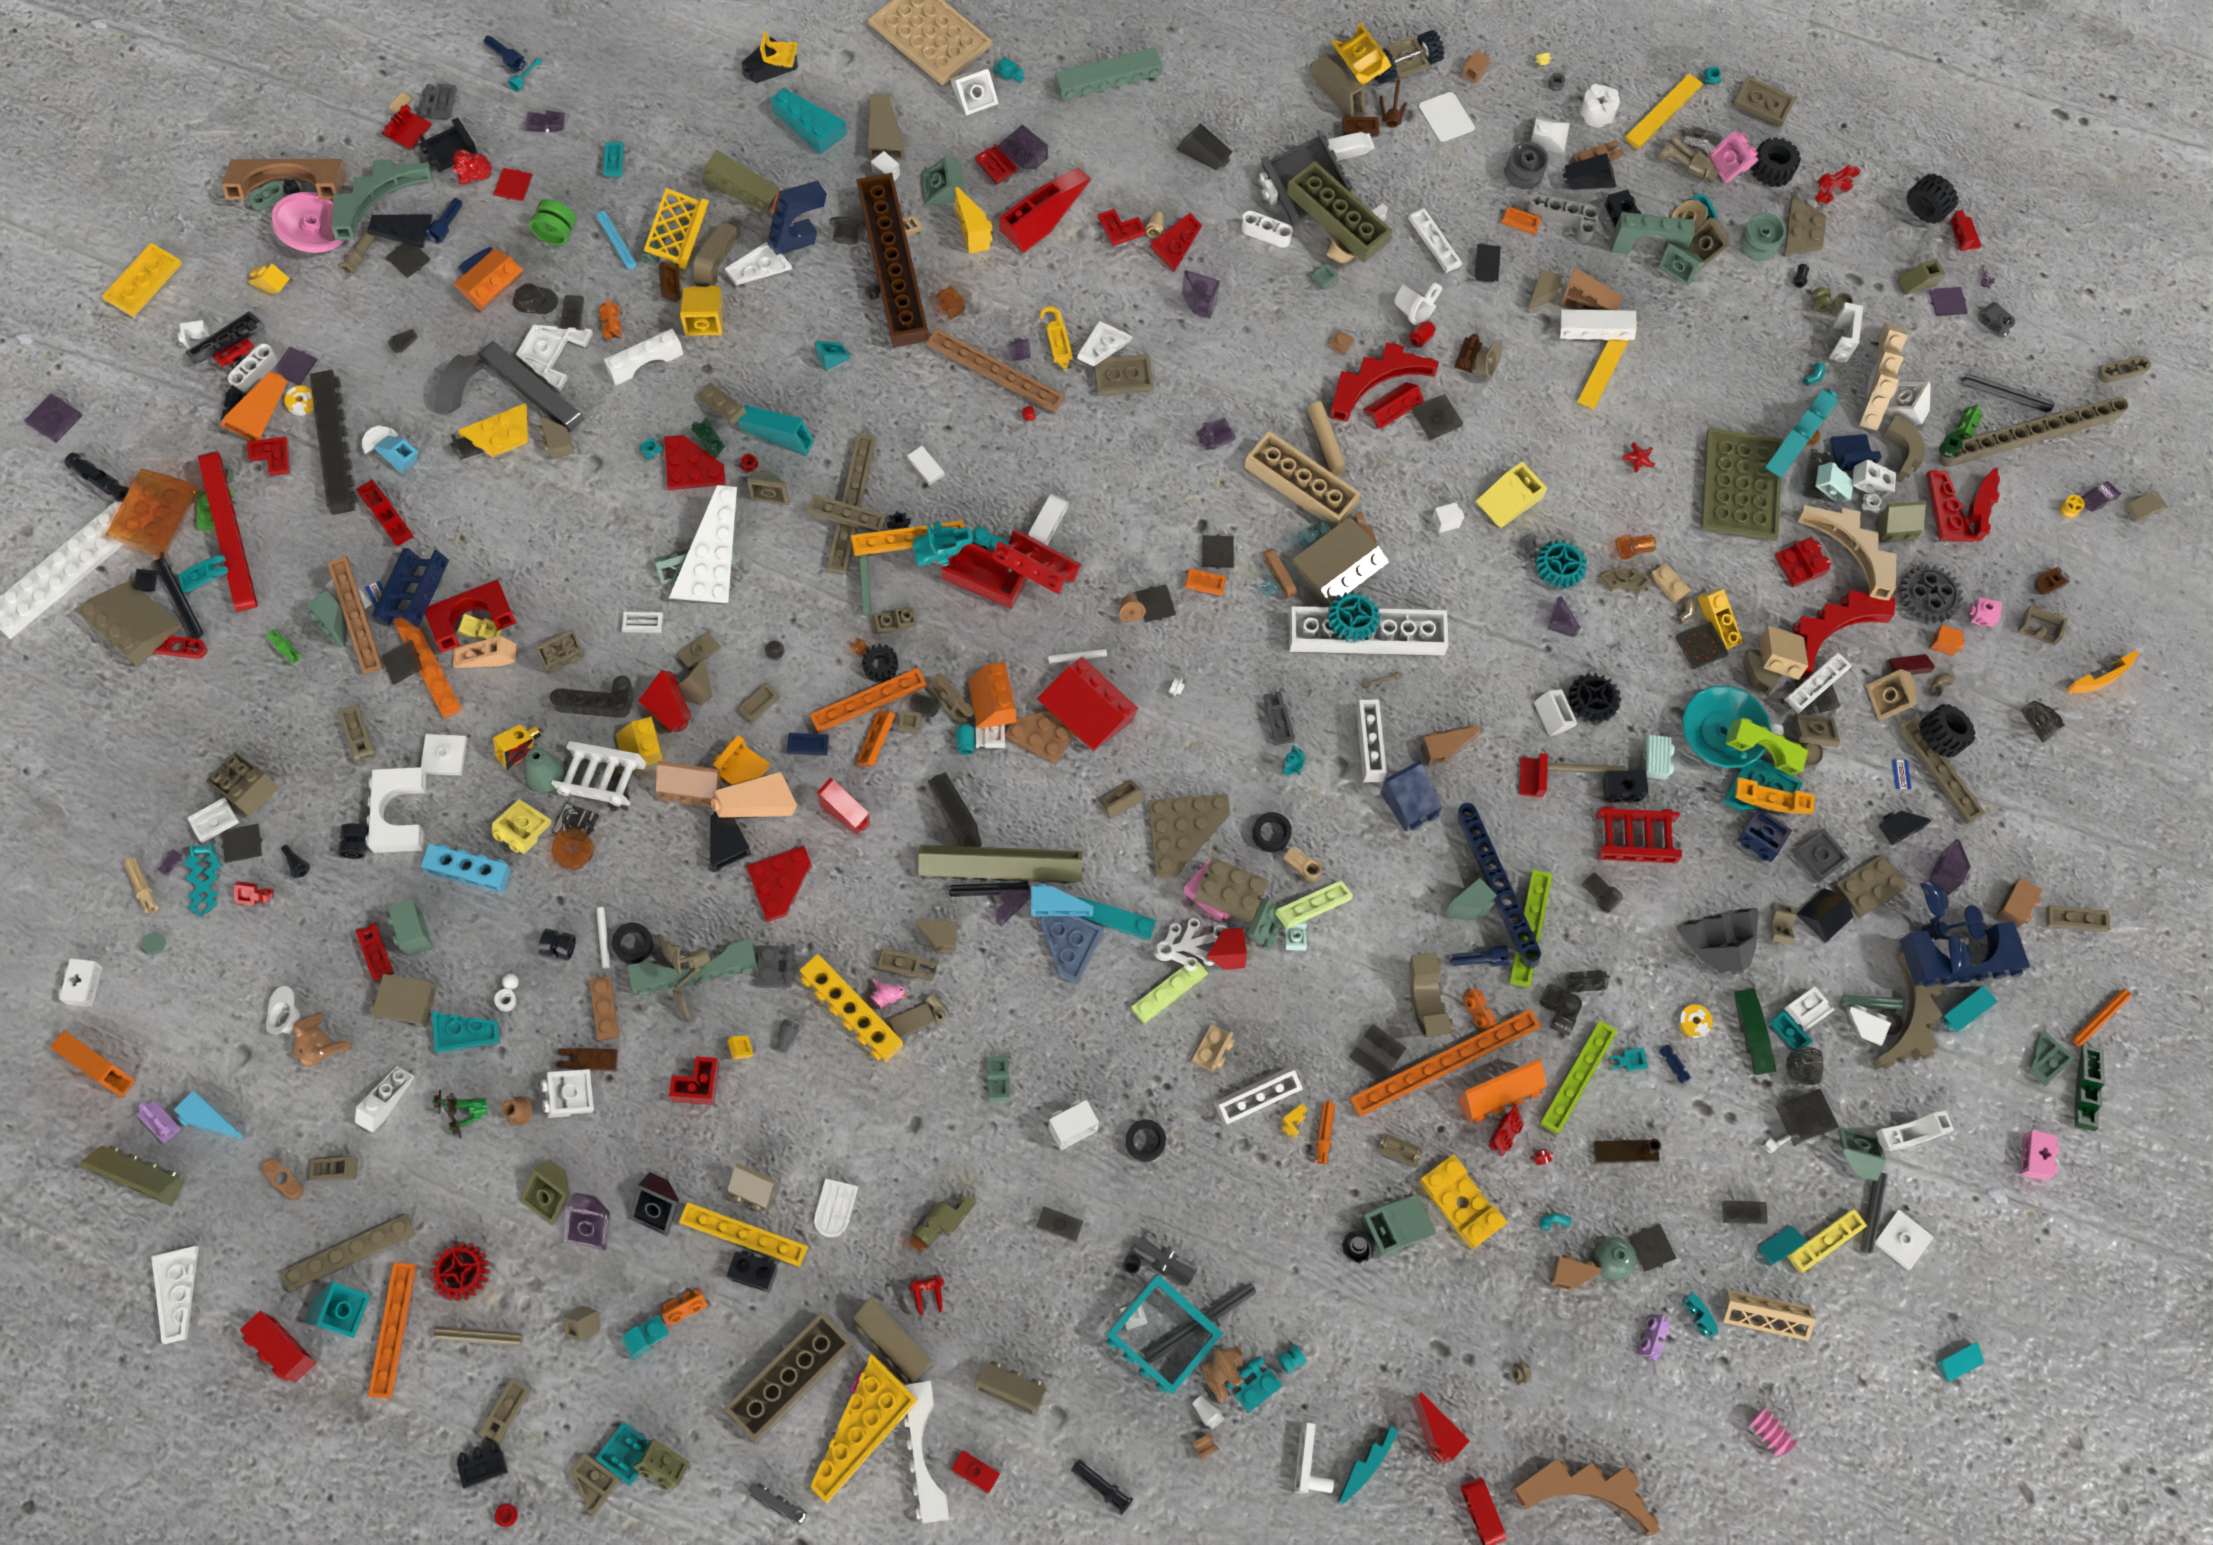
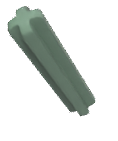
(1872, 1002)

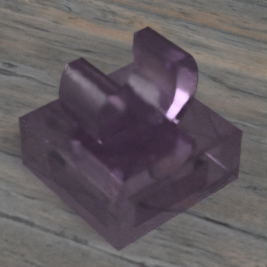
(1020, 349)

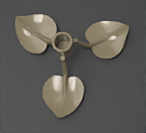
(693, 959)

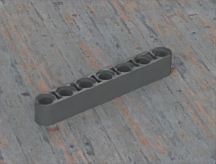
(530, 386)

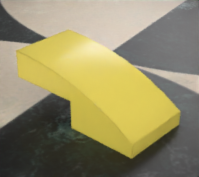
(477, 628)

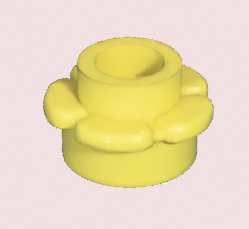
(1543, 58)

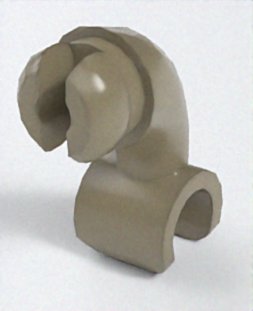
(1944, 678)

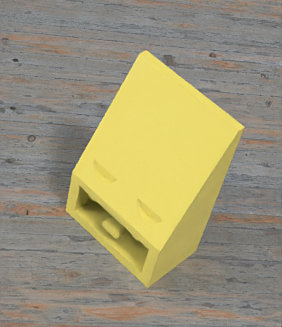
(1512, 495)

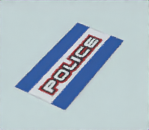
(375, 591)
(1901, 774)

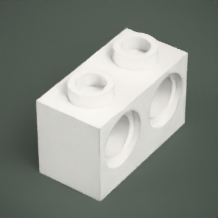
(1874, 479)

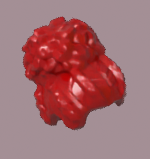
(471, 166)

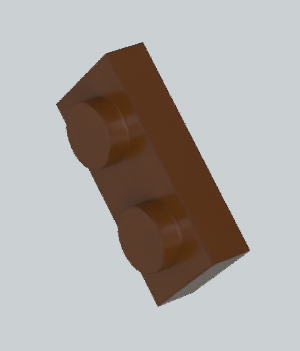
(1360, 124)
(669, 282)

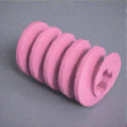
(1772, 1432)

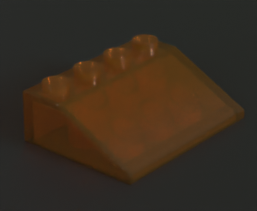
(153, 512)

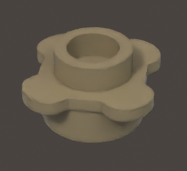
(1521, 1373)

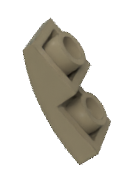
(894, 621)

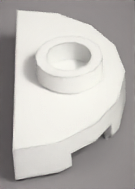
(374, 436)

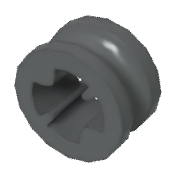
(1556, 86)

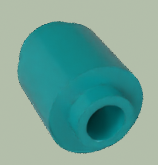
(965, 739)

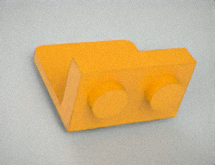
(739, 763)

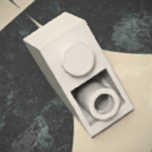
(1868, 1026)

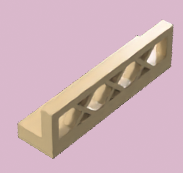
(1769, 1308)

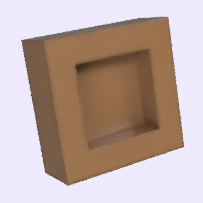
(1341, 342)

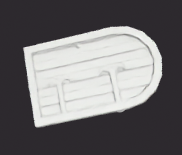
(834, 1208)

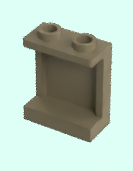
(403, 1000)

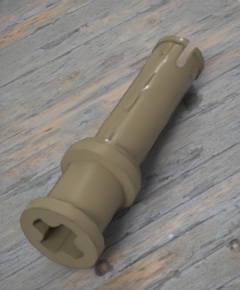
(355, 255)

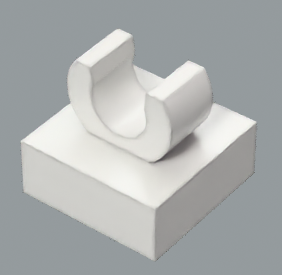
(1136, 1320)

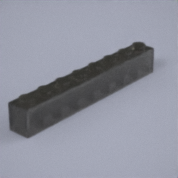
(332, 442)

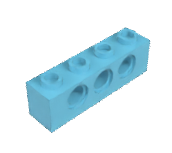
(494, 881)

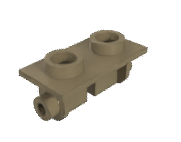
(1399, 1150)

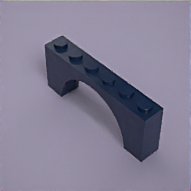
(1931, 966)

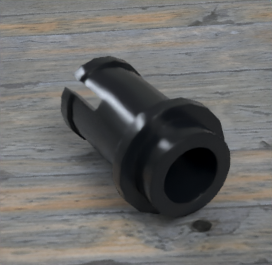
(1800, 279)

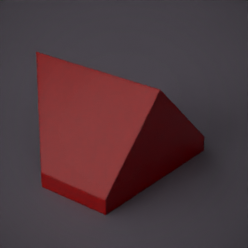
(1229, 949)

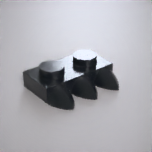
(482, 1467)

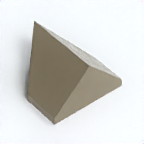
(696, 685)

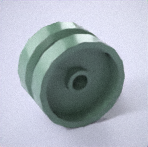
(1763, 236)

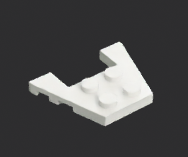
(543, 348)

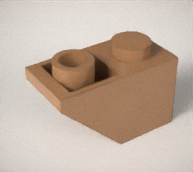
(1571, 1274)

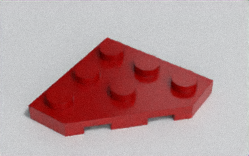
(690, 465)
(779, 881)

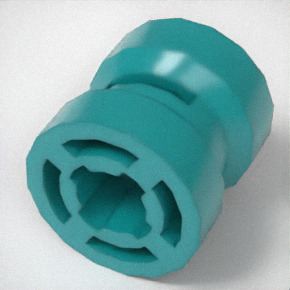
(1291, 1358)

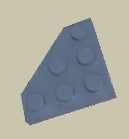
(1070, 943)

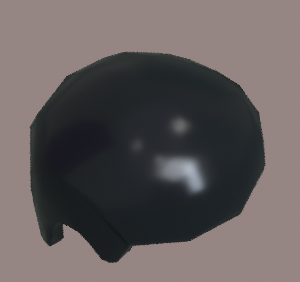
(1358, 1246)

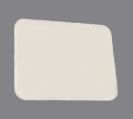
(1446, 116)

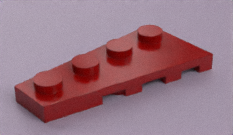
(1947, 509)

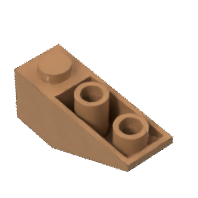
(1443, 746)

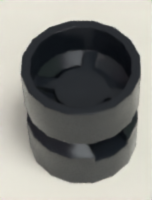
(353, 840)
(557, 944)

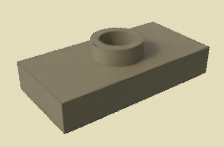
(698, 651)

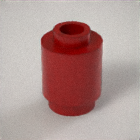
(1422, 333)

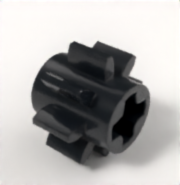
(898, 521)

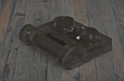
(1697, 138)

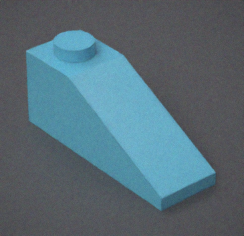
(1054, 902)
(203, 1116)

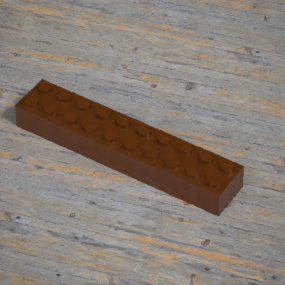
(892, 260)

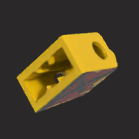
(514, 744)

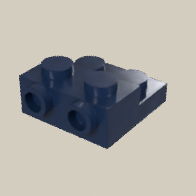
(1764, 835)

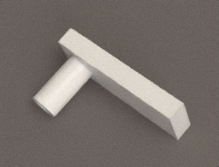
(1303, 1480)

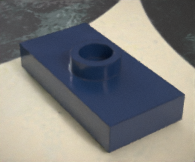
(808, 744)

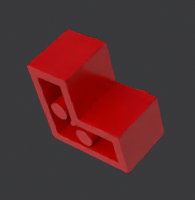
(700, 1087)

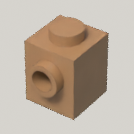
(1476, 66)

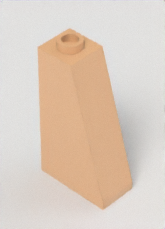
(755, 798)

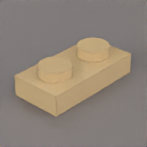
(1670, 583)

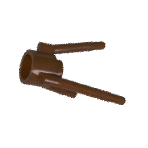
(1393, 117)

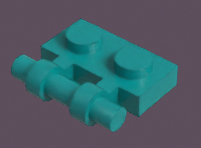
(1259, 1389)

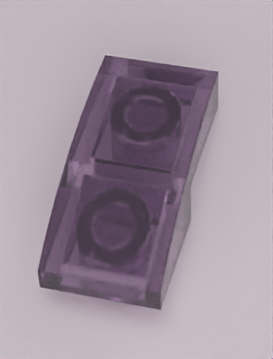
(548, 122)
(2100, 495)

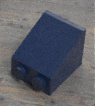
(1411, 797)

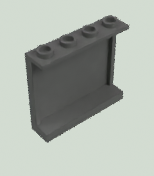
(1291, 163)

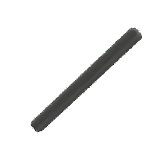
(1193, 1327)

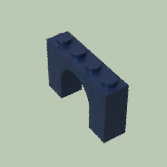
(791, 203)

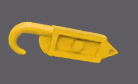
(1058, 338)

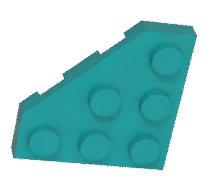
(1766, 776)

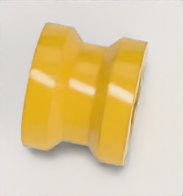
(2076, 503)

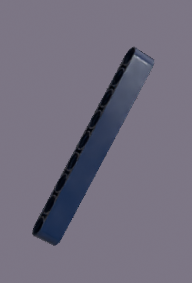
(1504, 892)

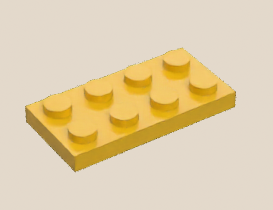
(142, 279)

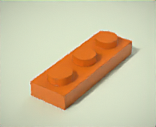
(875, 739)

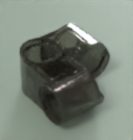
(1555, 999)

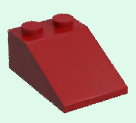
(1439, 1432)

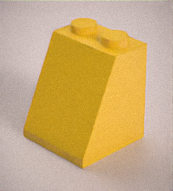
(702, 310)

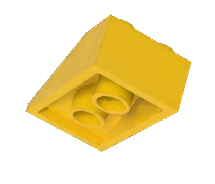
(973, 223)

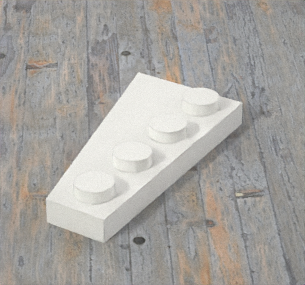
(174, 1287)

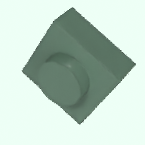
(1325, 275)

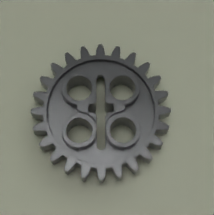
(1931, 593)

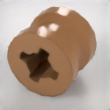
(1205, 1446)

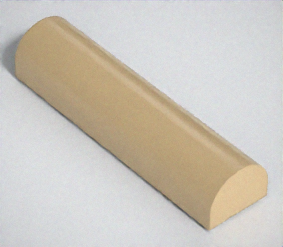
(1326, 438)

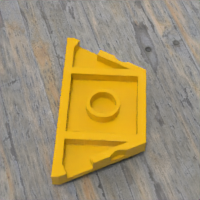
(499, 432)

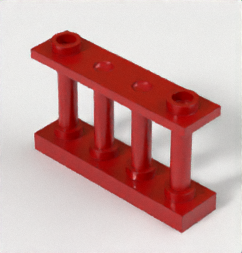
(1036, 561)
(1629, 851)

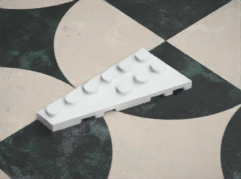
(708, 562)

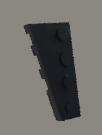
(225, 337)

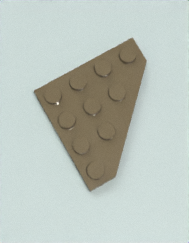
(1182, 828)

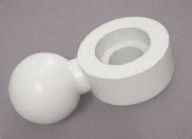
(509, 983)

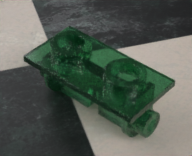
(708, 437)

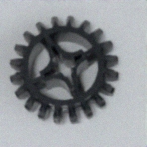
(1585, 686)

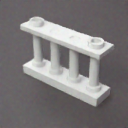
(596, 756)

